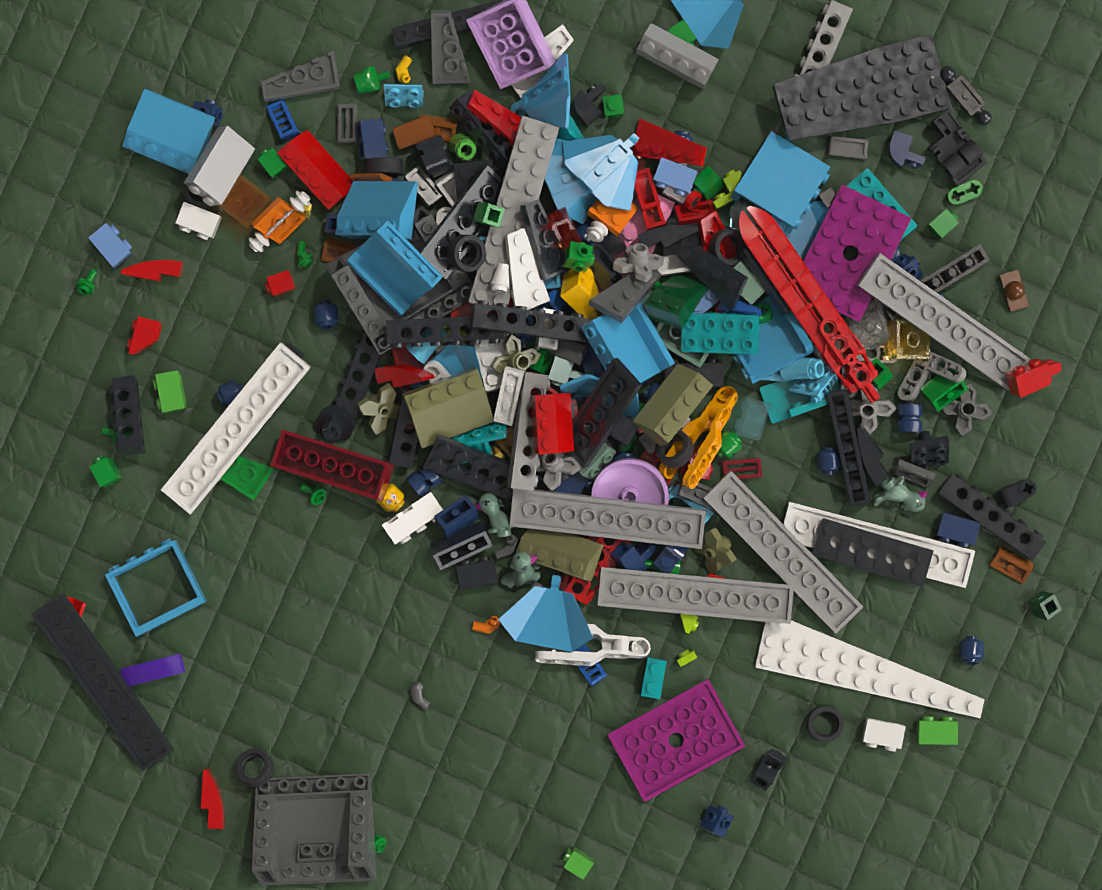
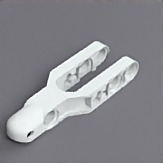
(612, 647)

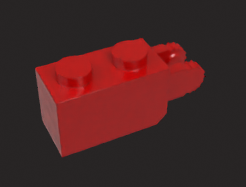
(1031, 376)

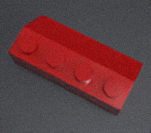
(317, 169)

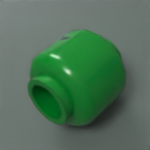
(730, 444)

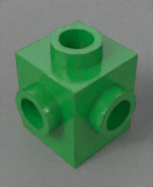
(578, 256)

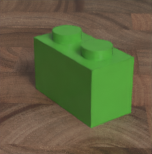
(170, 391)
(937, 731)
(577, 862)

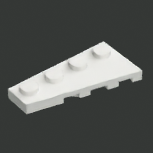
(558, 42)
(525, 279)

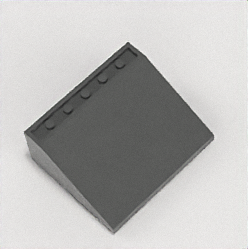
(374, 311)
(314, 830)

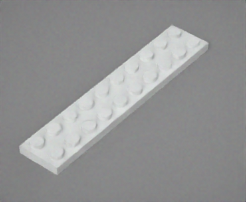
(235, 428)
(948, 563)

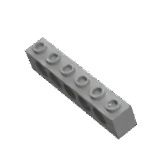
(833, 11)
(520, 439)

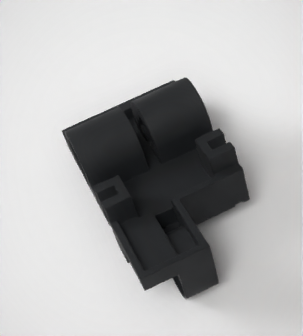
(955, 150)

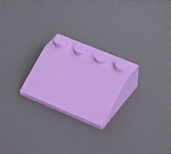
(511, 41)

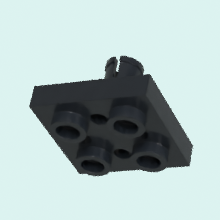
(929, 450)

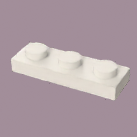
(509, 396)

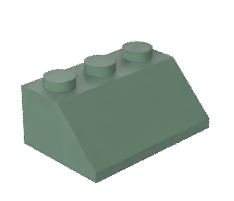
(672, 337)

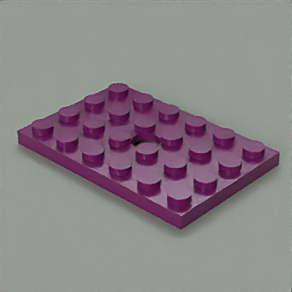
(857, 223)
(646, 747)

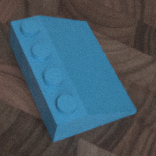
(168, 131)
(374, 203)

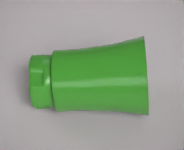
(456, 144)

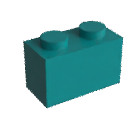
(653, 677)

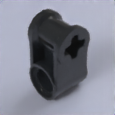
(1014, 494)

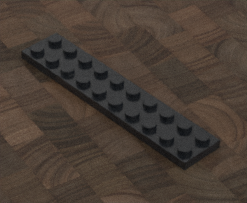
(102, 681)

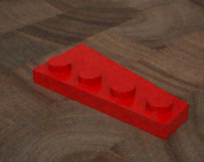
(499, 117)
(660, 143)

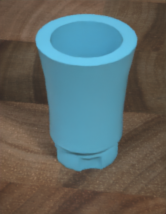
(423, 353)
(803, 369)

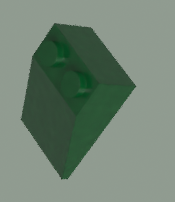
(675, 300)

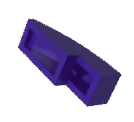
(153, 670)

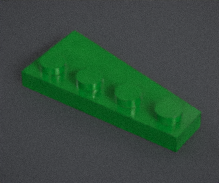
(247, 476)

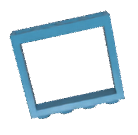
(133, 562)

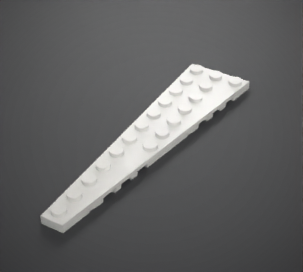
(821, 658)

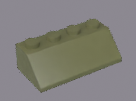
(672, 404)
(562, 552)

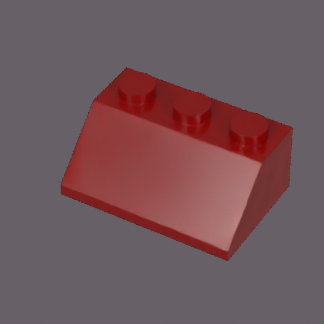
(552, 423)

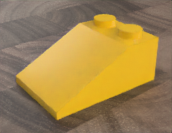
(578, 290)

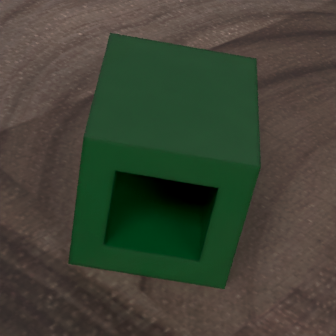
(1044, 605)

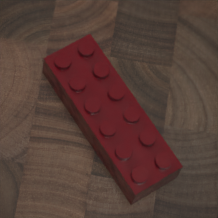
(332, 465)

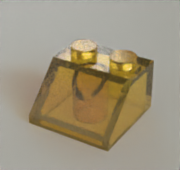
(906, 342)

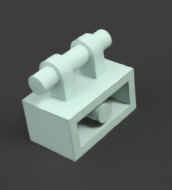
(562, 370)

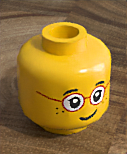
(392, 500)

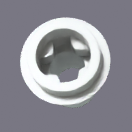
(500, 280)

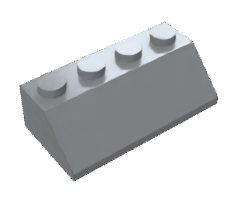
(677, 56)

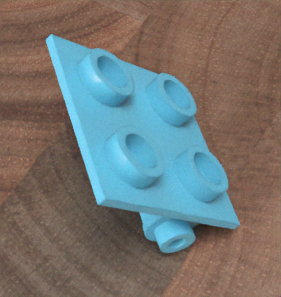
(403, 95)
(815, 387)

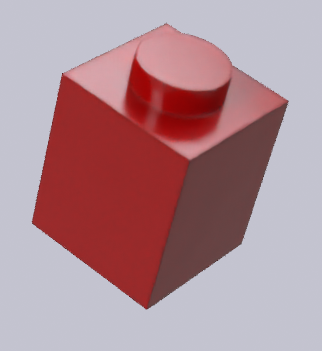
(280, 283)

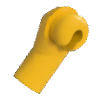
(401, 70)

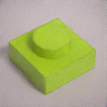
(686, 657)

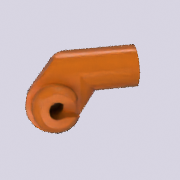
(488, 626)

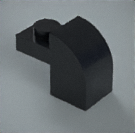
(584, 105)
(768, 768)

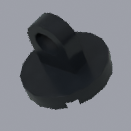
(335, 423)

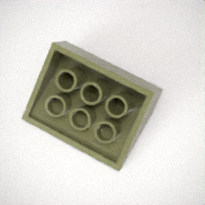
(448, 406)

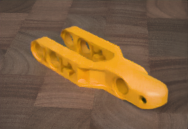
(713, 420)

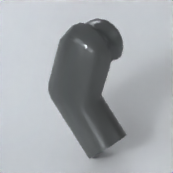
(509, 547)
(416, 695)

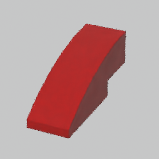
(648, 200)
(154, 269)
(401, 374)
(212, 800)

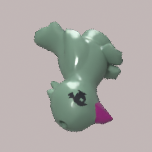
(896, 491)
(498, 520)
(523, 570)

